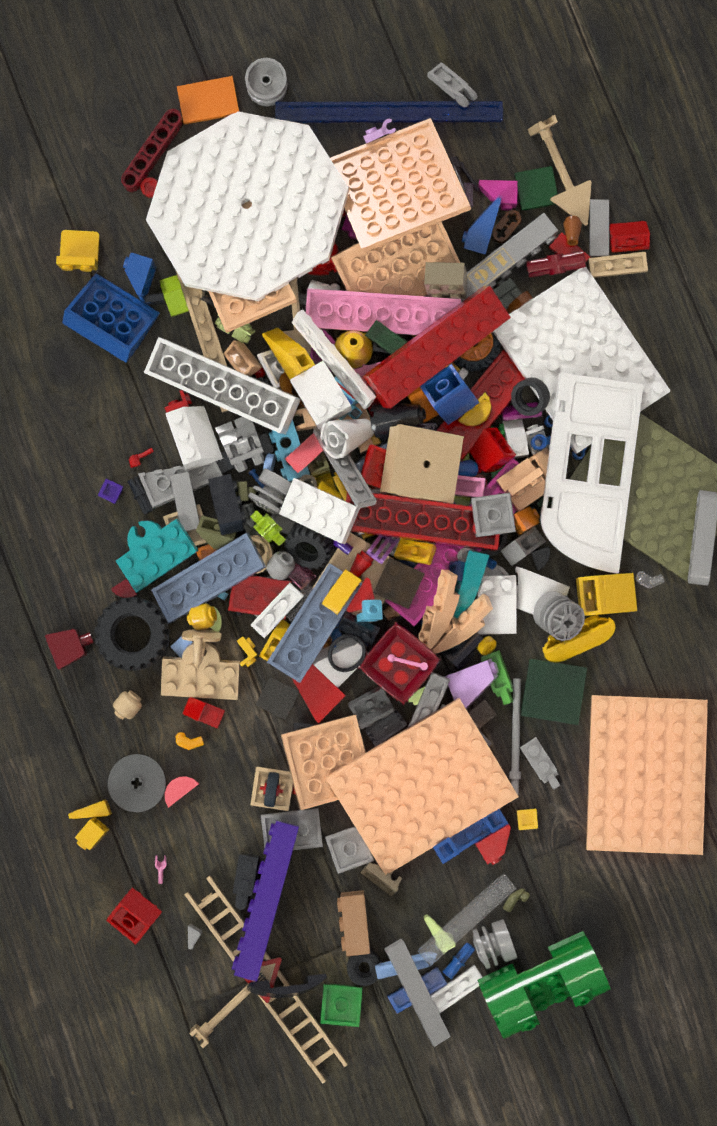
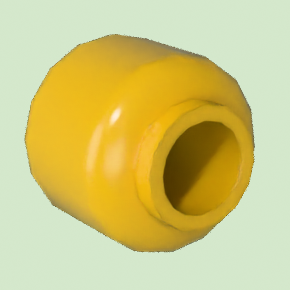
(202, 616)

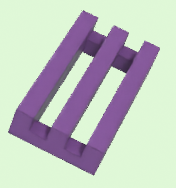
(387, 539)

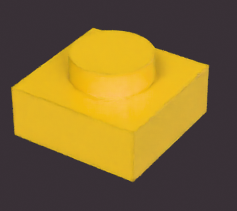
(527, 819)

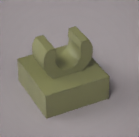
(243, 491)

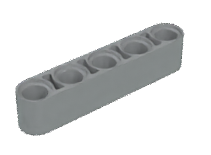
(703, 538)

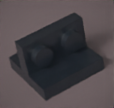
(463, 652)

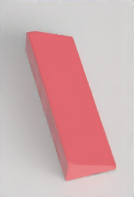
(304, 453)

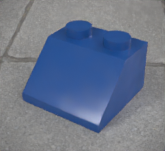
(140, 273)

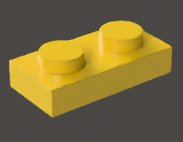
(415, 551)

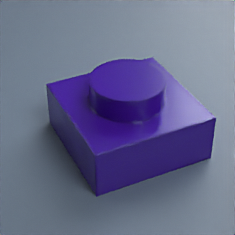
(110, 491)

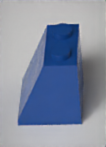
(449, 394)

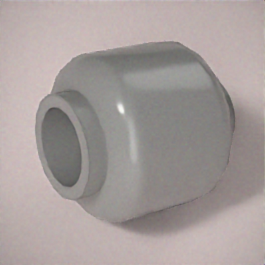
(280, 565)

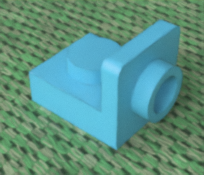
(370, 611)

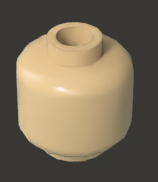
(127, 705)

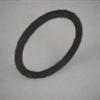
(339, 639)

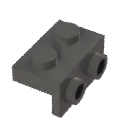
(371, 707)

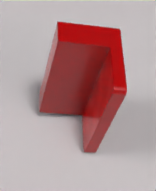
(629, 236)

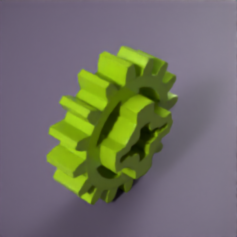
(267, 528)

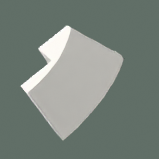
(533, 587)

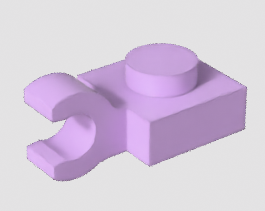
(373, 133)

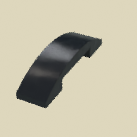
(263, 987)

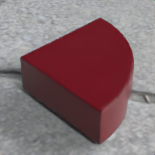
(124, 589)

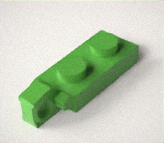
(502, 684)

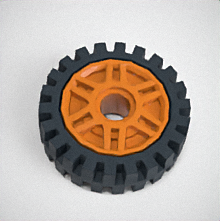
(480, 355)

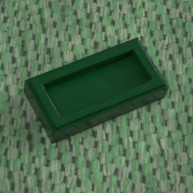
(385, 337)

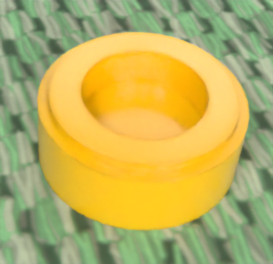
(487, 645)

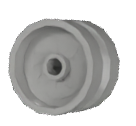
(256, 77)

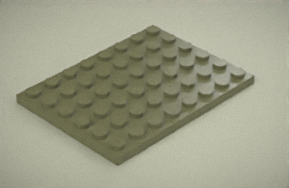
(661, 492)

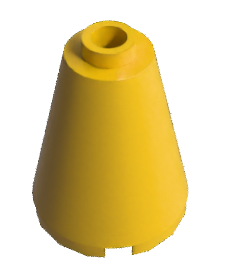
(357, 354)

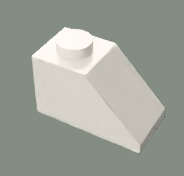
(516, 437)

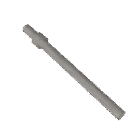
(515, 774)

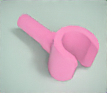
(160, 866)

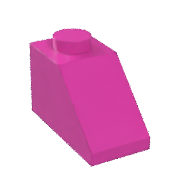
(506, 189)

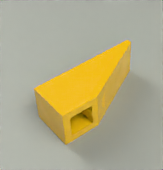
(289, 353)

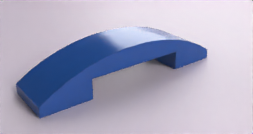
(457, 843)

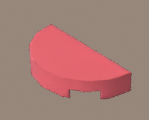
(178, 788)

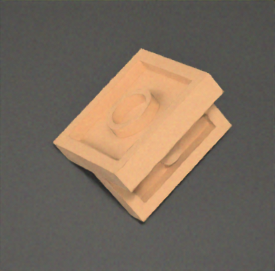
(523, 484)

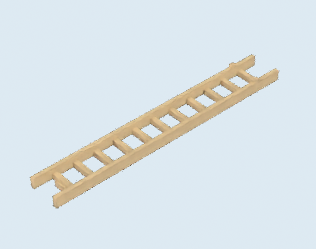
(310, 1018)

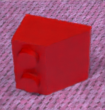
(134, 915)

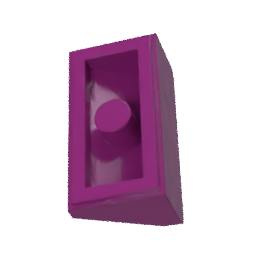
(511, 413)

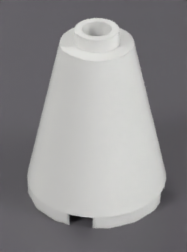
(345, 435)

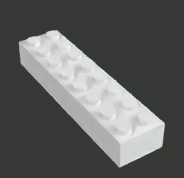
(222, 385)

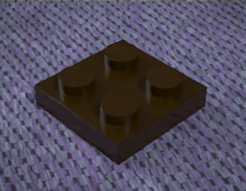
(398, 583)

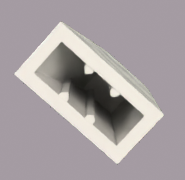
(344, 655)

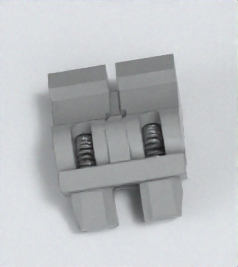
(241, 443)

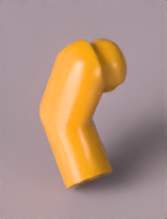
(186, 743)

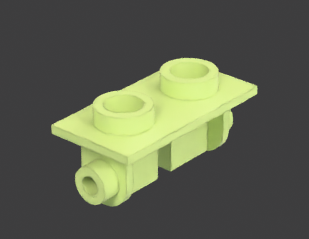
(240, 333)

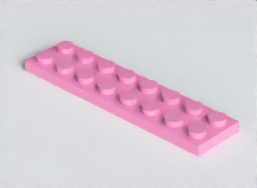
(360, 310)

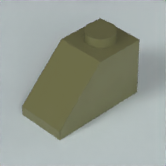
(210, 532)

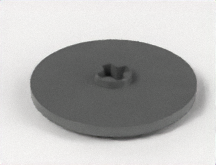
(125, 793)

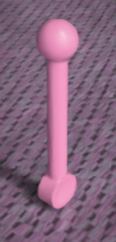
(423, 666)

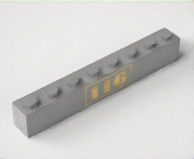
(511, 254)

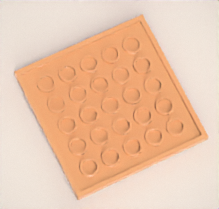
(399, 185)

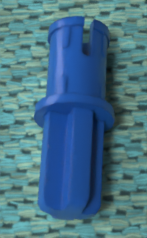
(459, 960)

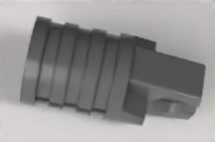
(248, 525)

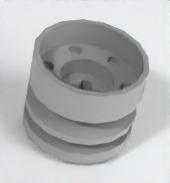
(272, 493)
(559, 616)
(494, 944)

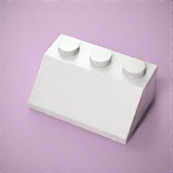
(193, 436)

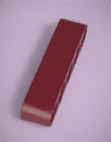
(152, 141)

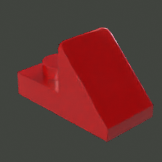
(203, 712)

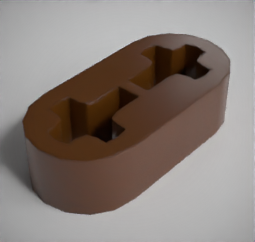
(503, 224)
(519, 302)

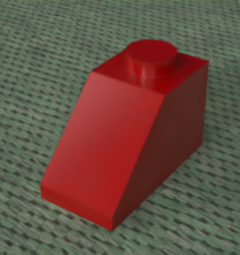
(494, 845)

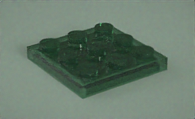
(553, 691)

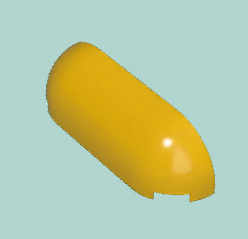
(593, 633)

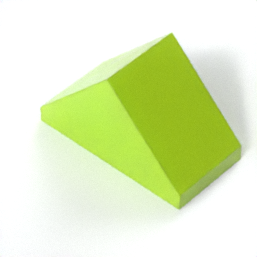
(174, 295)

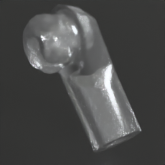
(647, 581)

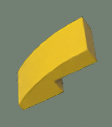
(341, 592)

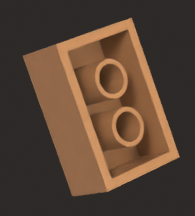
(353, 923)

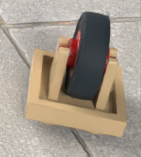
(272, 788)

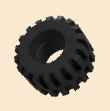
(309, 547)

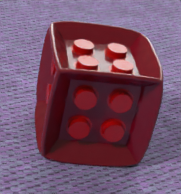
(395, 677)

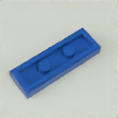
(433, 981)

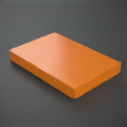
(207, 100)

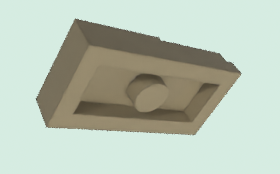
(375, 874)

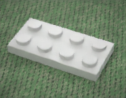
(319, 511)

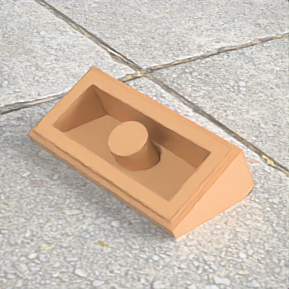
(242, 358)

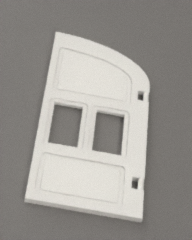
(590, 516)

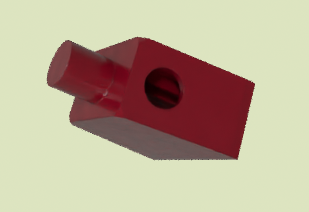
(68, 646)

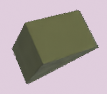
(319, 466)

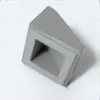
(193, 935)

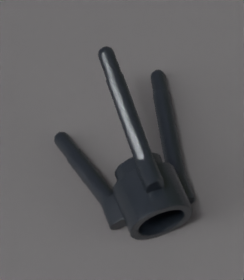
(458, 166)

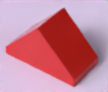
(364, 593)

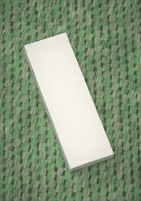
(277, 610)
(456, 989)

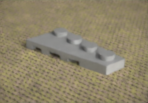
(159, 486)

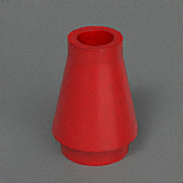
(361, 563)

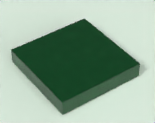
(536, 188)

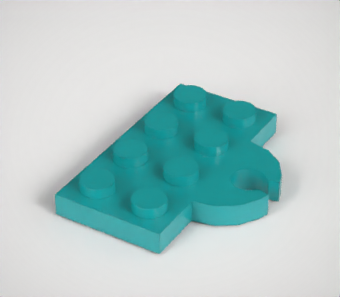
(155, 552)

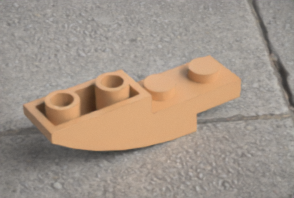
(440, 614)
(465, 625)

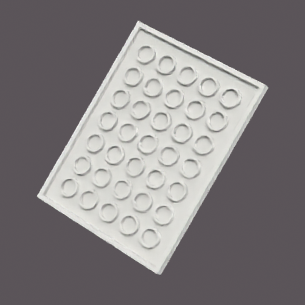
(577, 333)

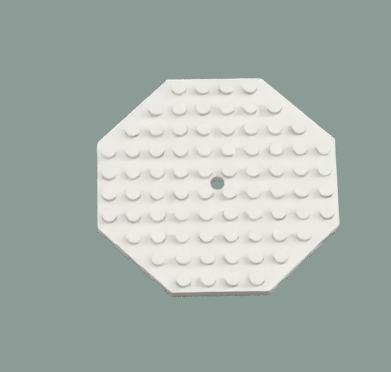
(256, 249)

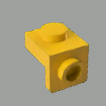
(247, 645)

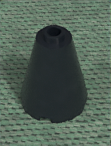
(402, 414)

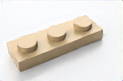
(618, 265)

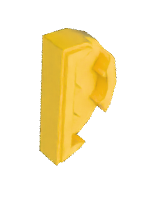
(478, 413)

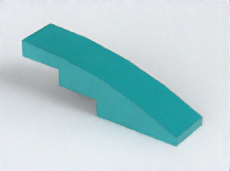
(471, 581)

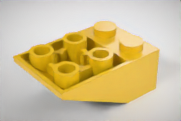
(606, 594)

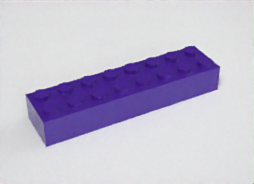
(266, 901)

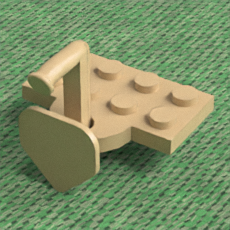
(200, 673)

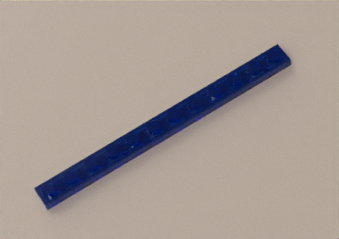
(396, 111)

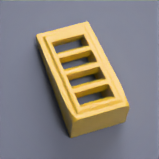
(95, 810)

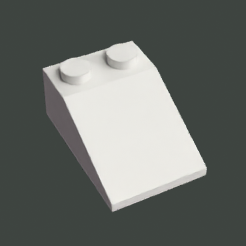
(321, 394)
(502, 596)

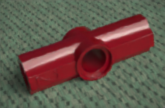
(556, 264)

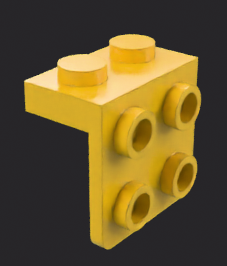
(78, 250)

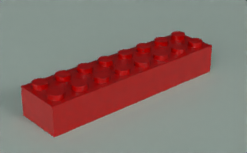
(436, 347)
(421, 521)

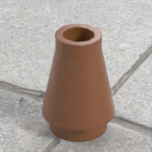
(572, 228)

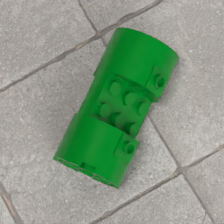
(517, 997)

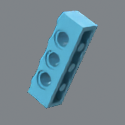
(287, 472)

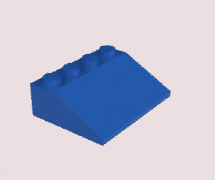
(110, 317)

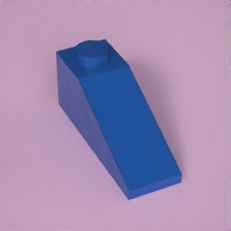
(480, 231)

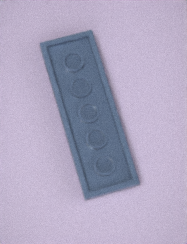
(208, 578)
(309, 629)

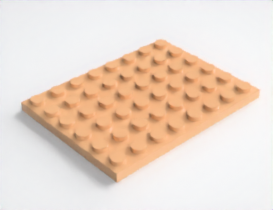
(646, 775)
(422, 786)

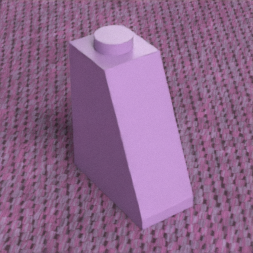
(472, 681)

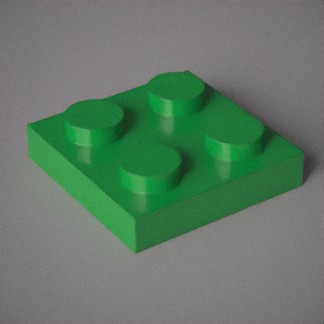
(341, 1005)

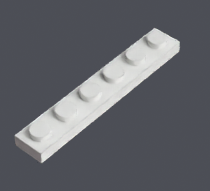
(333, 359)

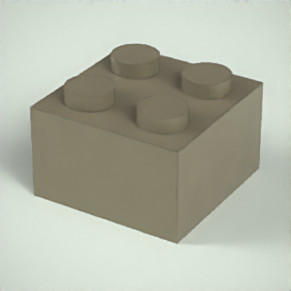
(446, 280)

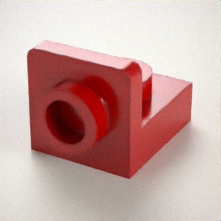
(173, 405)

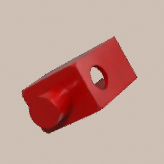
(491, 451)

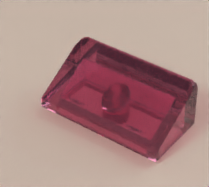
(301, 576)

